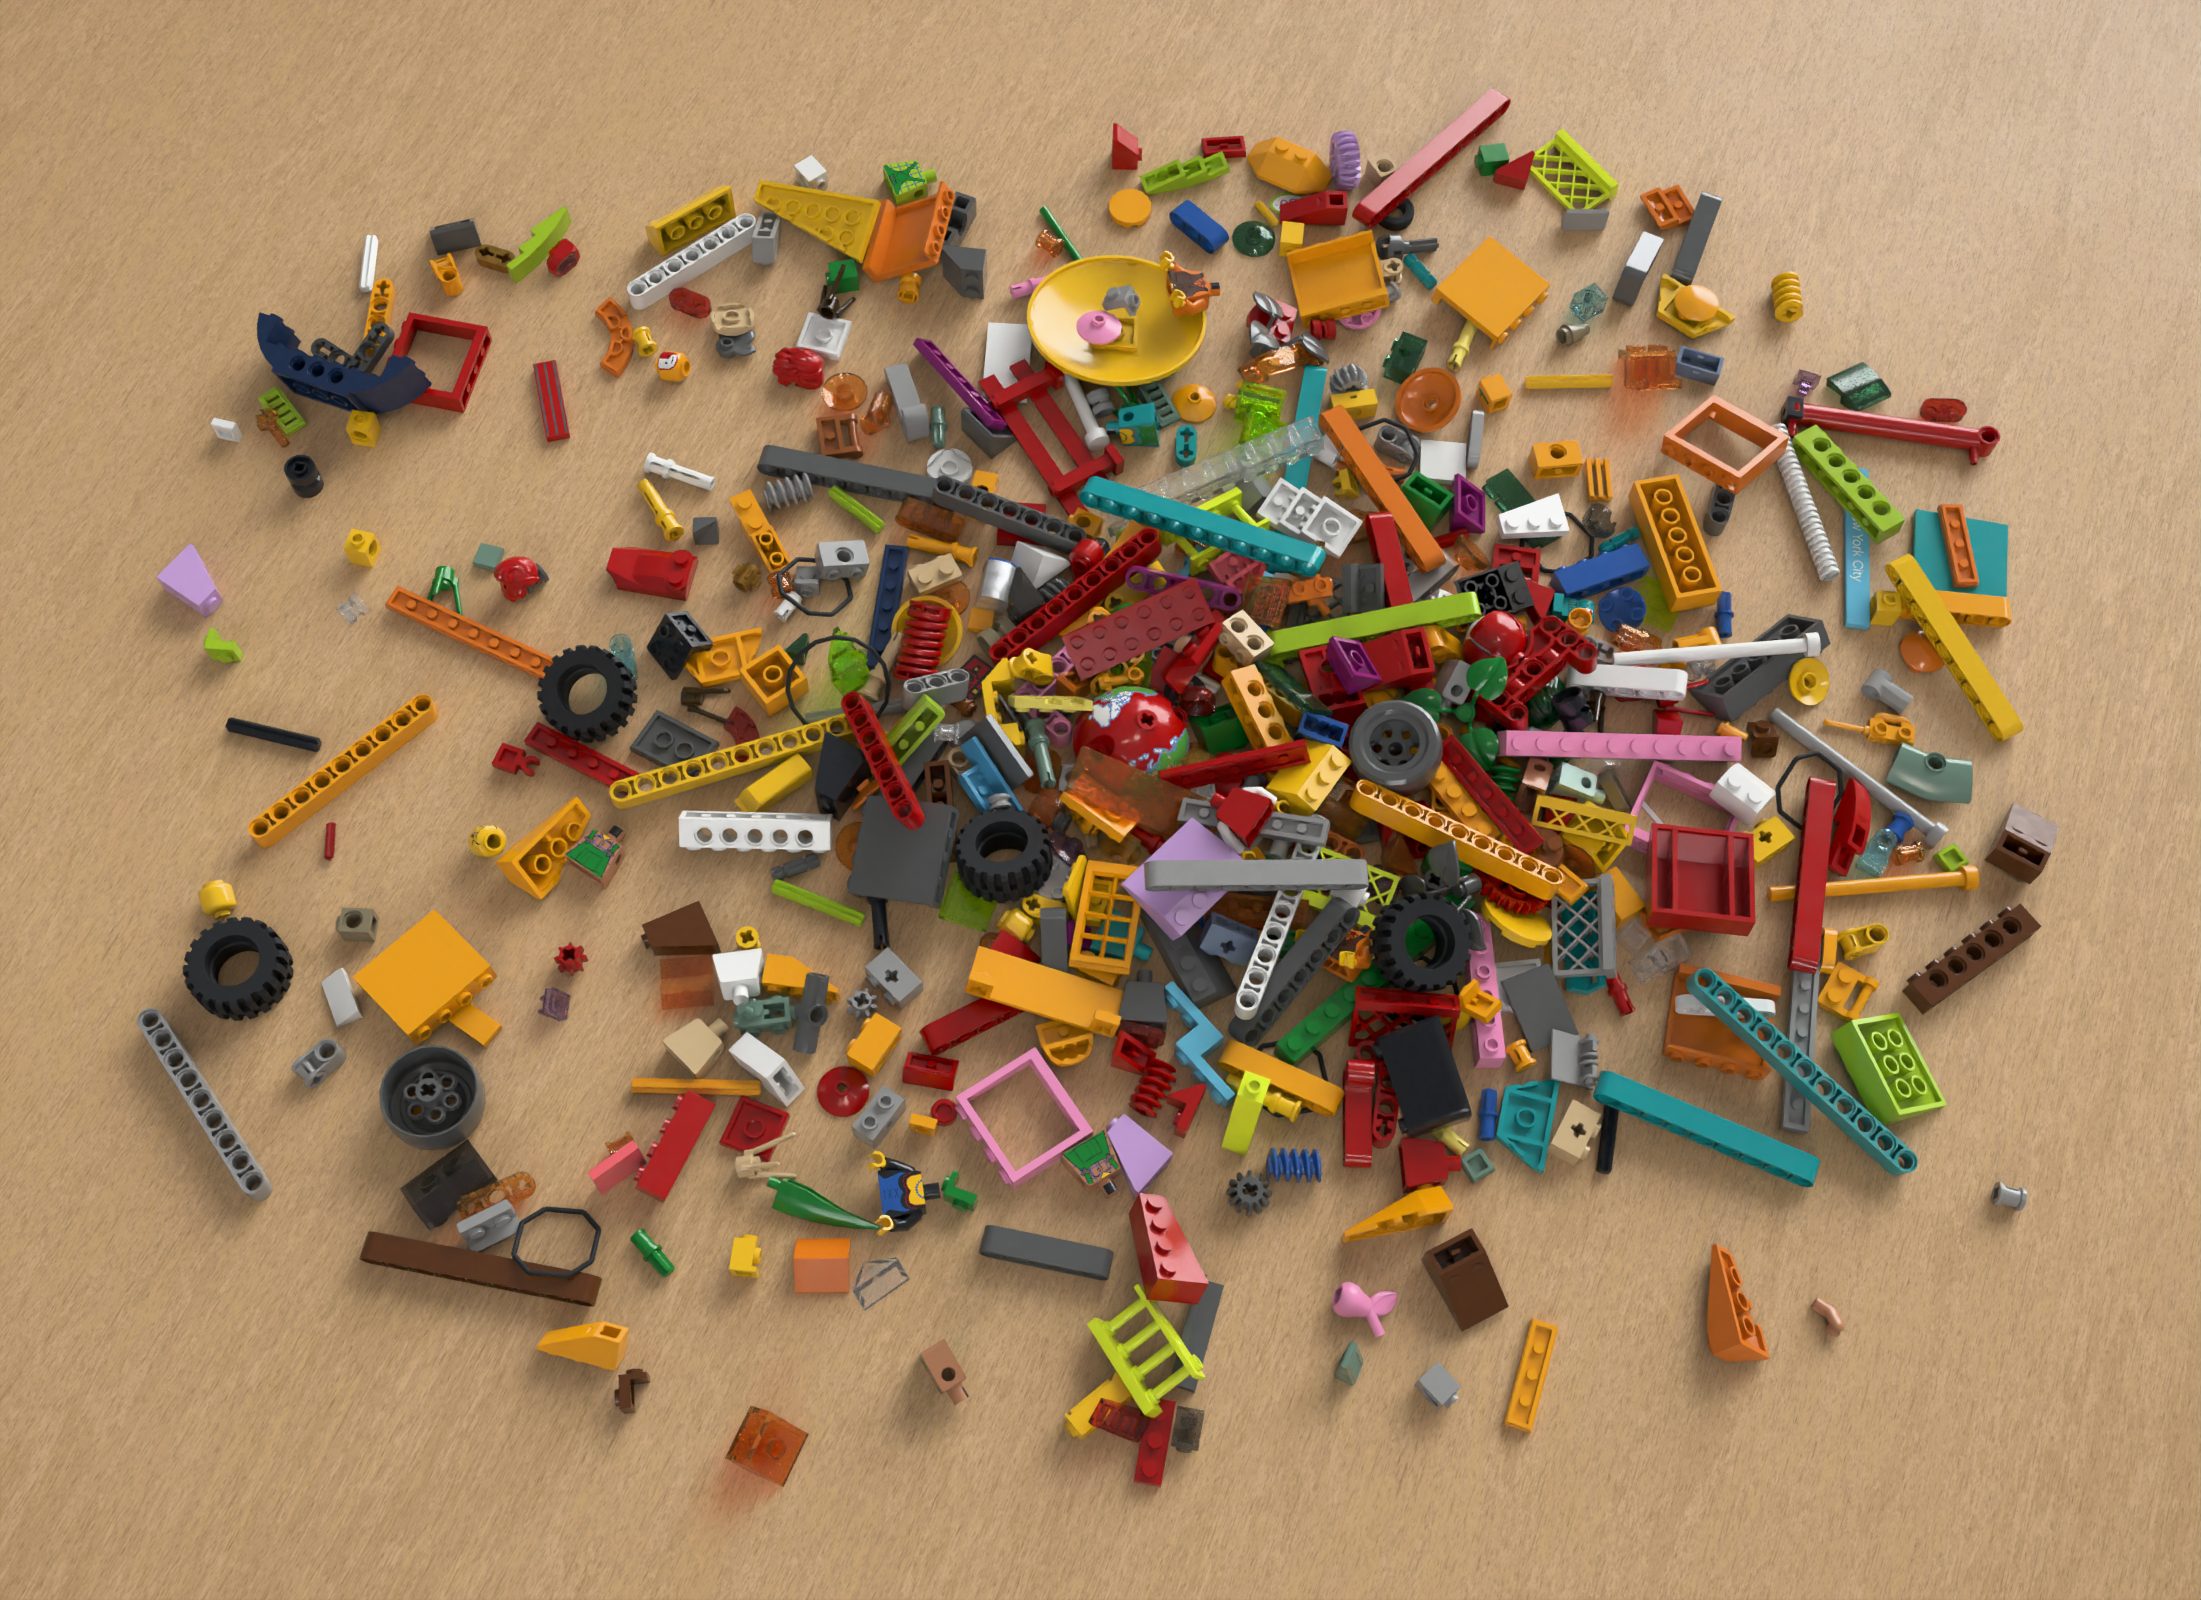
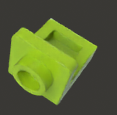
(221, 650)

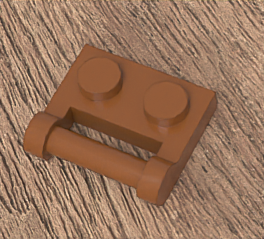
(831, 436)

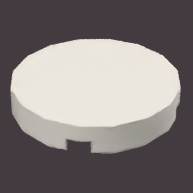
(951, 464)

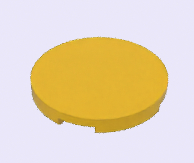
(1521, 929)

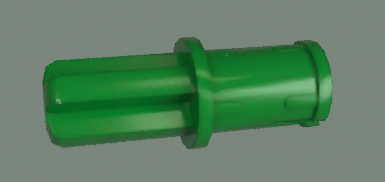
(652, 1253)

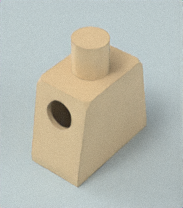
(697, 1046)

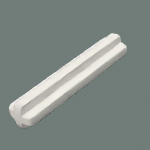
(368, 263)

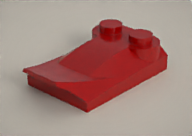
(653, 571)

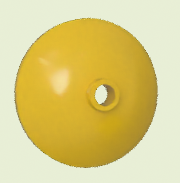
(954, 631)

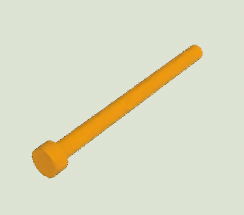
(1965, 877)

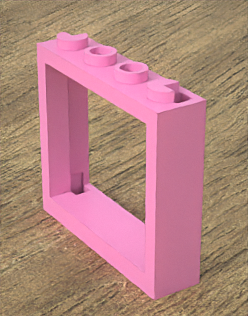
(1677, 780)
(1058, 1094)

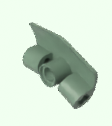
(1947, 782)

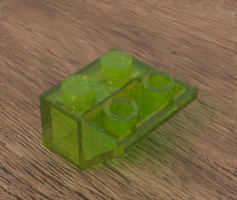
(847, 664)

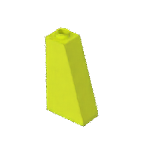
(1245, 1113)

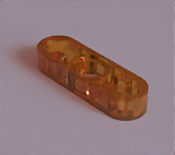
(485, 1192)

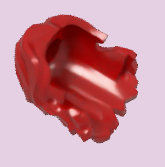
(799, 366)

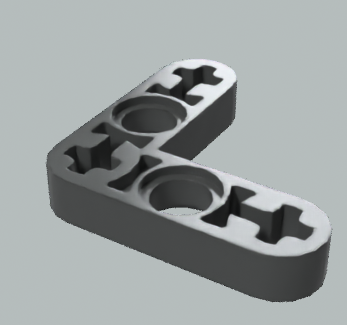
(354, 361)

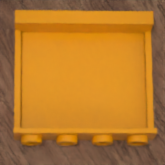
(1338, 278)
(1493, 290)
(425, 977)

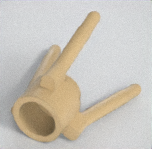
(751, 1165)

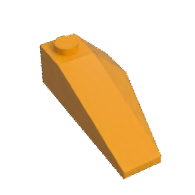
(539, 856)
(1417, 1210)

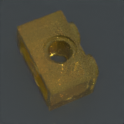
(1128, 849)

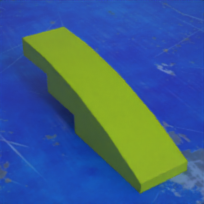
(1186, 174)
(537, 248)

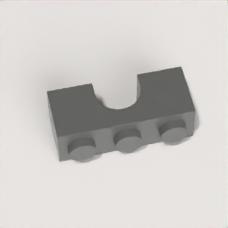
(960, 220)

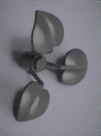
(1265, 341)
(1445, 864)

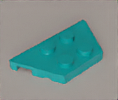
(1527, 1120)

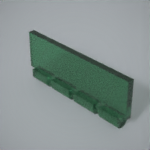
(1512, 496)
(1292, 689)

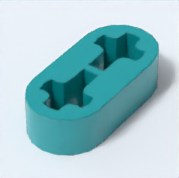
(1191, 446)

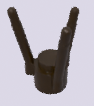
(830, 305)
(694, 696)
(1596, 702)

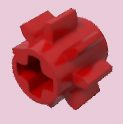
(571, 965)

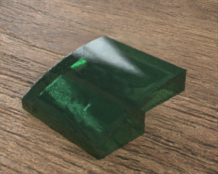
(1859, 387)

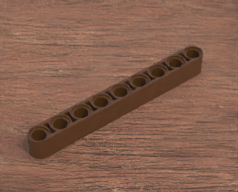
(477, 1268)

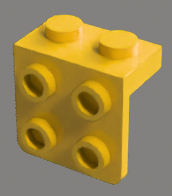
(1073, 889)

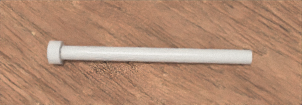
(1096, 436)
(1809, 645)

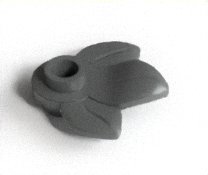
(736, 345)

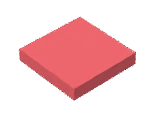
(617, 1167)

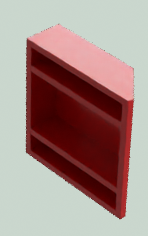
(1700, 879)

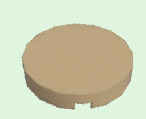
(732, 319)

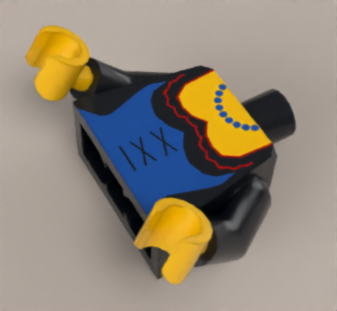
(901, 1194)

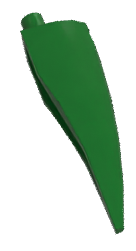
(809, 1205)

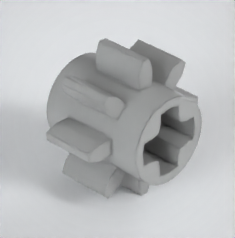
(866, 1009)

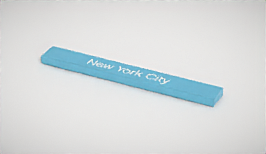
(1856, 572)

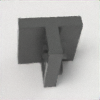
(1363, 587)

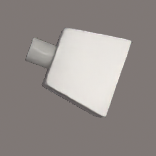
(740, 974)

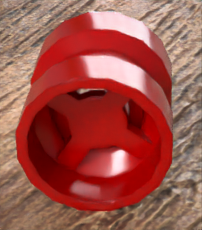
(1323, 329)

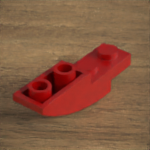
(1853, 823)

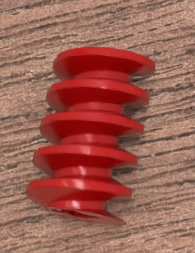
(1151, 1087)

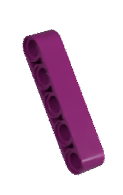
(1172, 579)

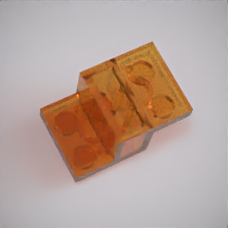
(1649, 367)

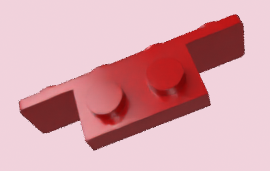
(1194, 654)

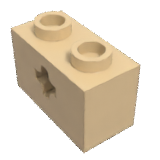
(1576, 1118)

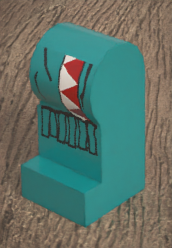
(1561, 607)

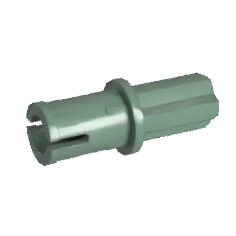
(938, 426)

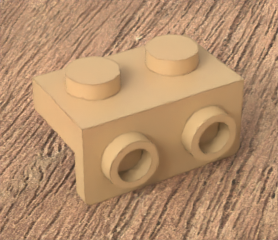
(934, 574)

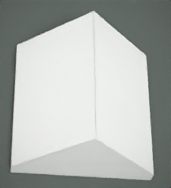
(1038, 562)

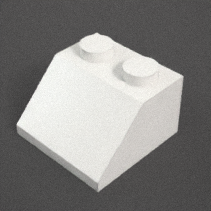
(1742, 794)

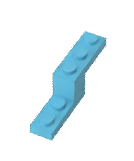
(1198, 1045)

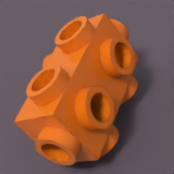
(1312, 591)

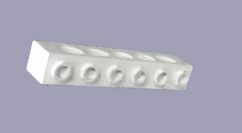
(742, 822)

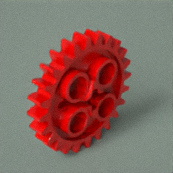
(1510, 897)

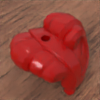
(515, 576)

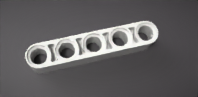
(1632, 682)

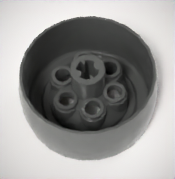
(1406, 772)
(425, 1071)

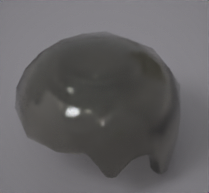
(1597, 521)

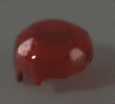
(1198, 701)

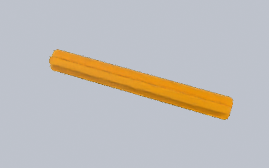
(697, 1086)

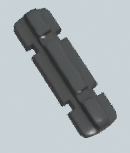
(795, 867)

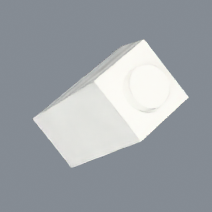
(767, 1067)

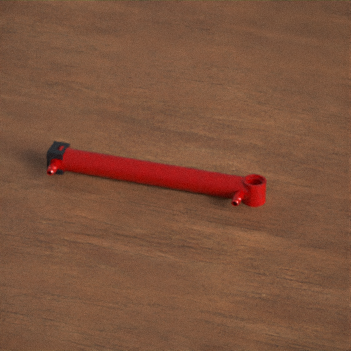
(1977, 441)

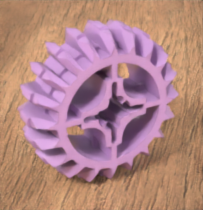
(1345, 160)

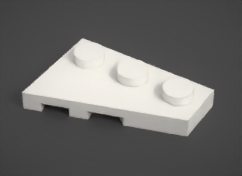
(1534, 520)

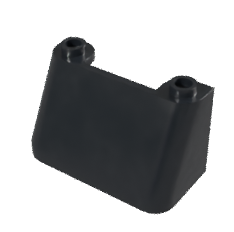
(1423, 1077)

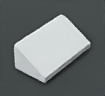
(341, 998)

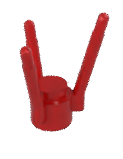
(1669, 704)

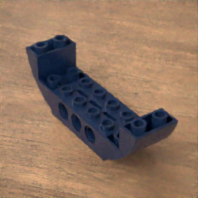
(333, 382)

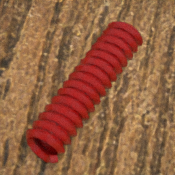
(329, 840)

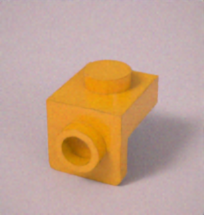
(1478, 1003)

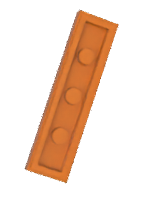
(1958, 546)

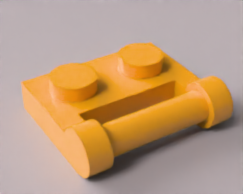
(1838, 989)

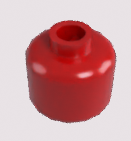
(1086, 555)

